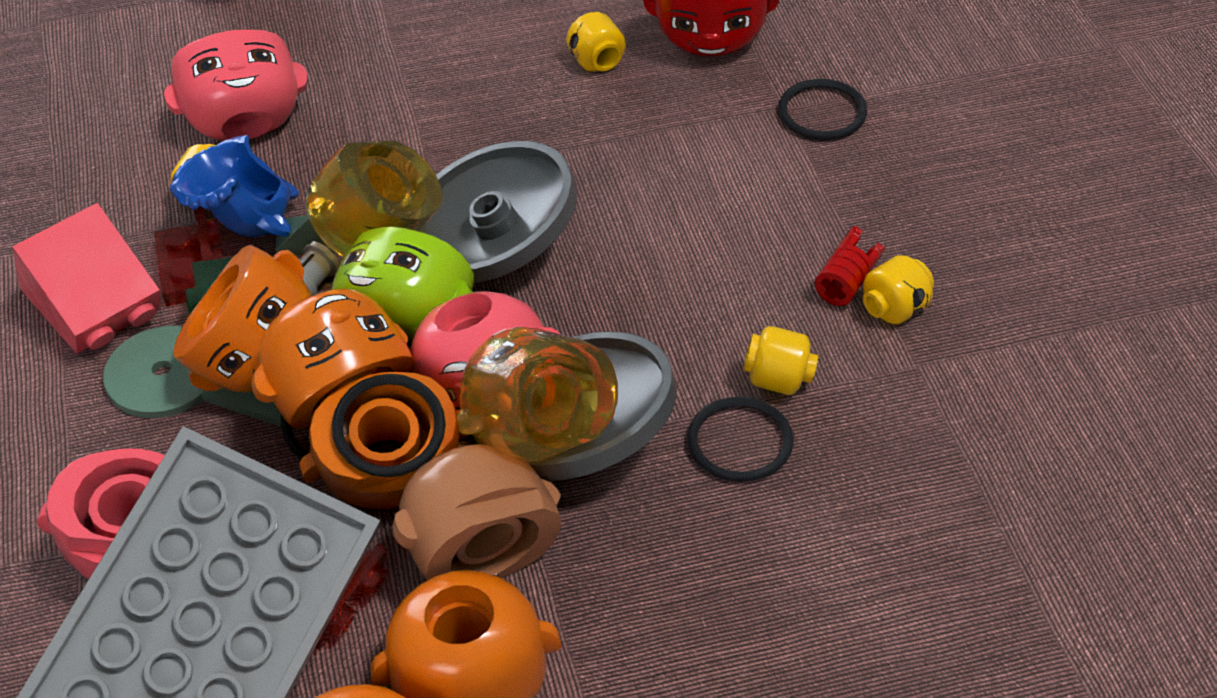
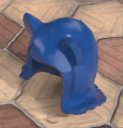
(235, 189)

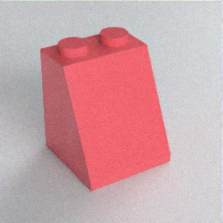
(85, 279)

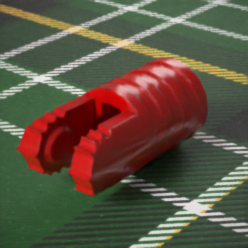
(846, 269)

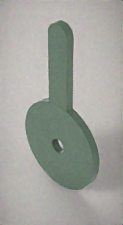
(141, 393)

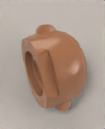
(476, 513)

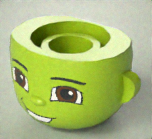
(404, 273)

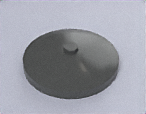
(504, 205)
(644, 404)

